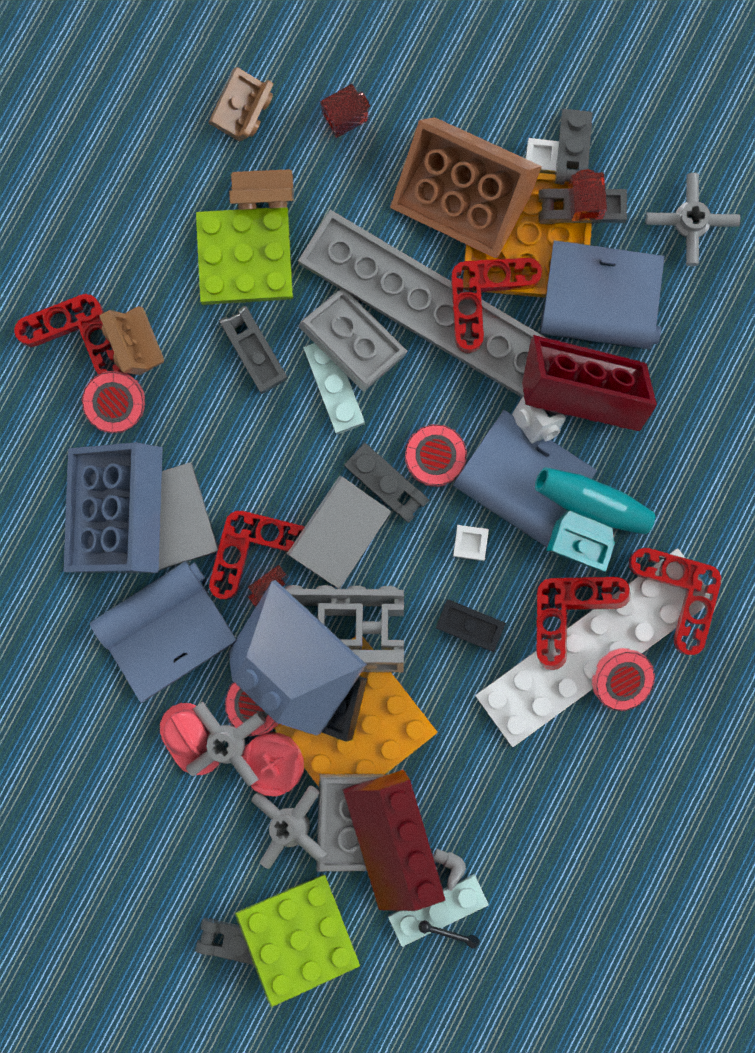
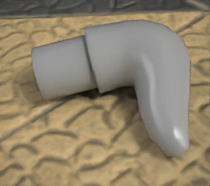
(452, 862)

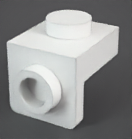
(536, 422)

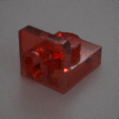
(260, 586)

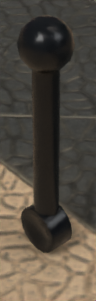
(472, 941)

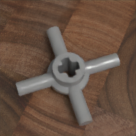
(686, 226)
(235, 739)
(289, 827)

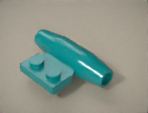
(592, 512)

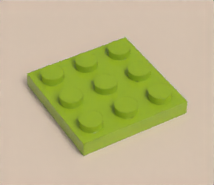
(244, 255)
(297, 940)

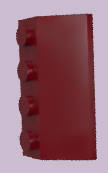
(587, 384)
(394, 843)

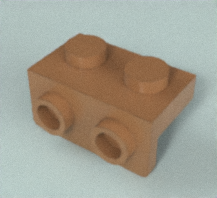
(241, 105)
(262, 186)
(131, 340)

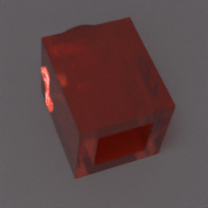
(345, 110)
(587, 195)

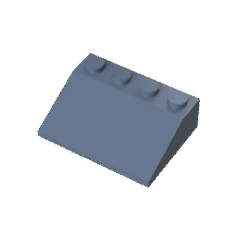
(113, 509)

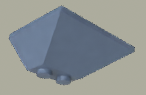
(292, 663)

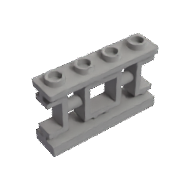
(350, 603)

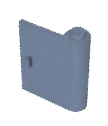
(603, 301)
(505, 473)
(161, 625)

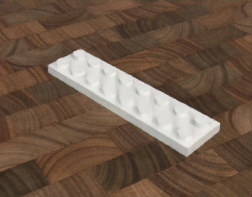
(533, 695)

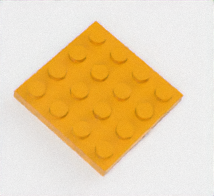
(532, 240)
(385, 732)

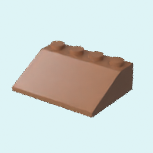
(464, 185)

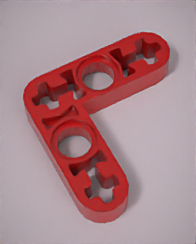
(482, 283)
(85, 324)
(242, 542)
(689, 582)
(567, 601)

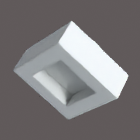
(543, 153)
(470, 543)

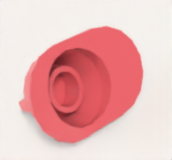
(185, 736)

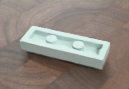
(335, 391)
(460, 902)

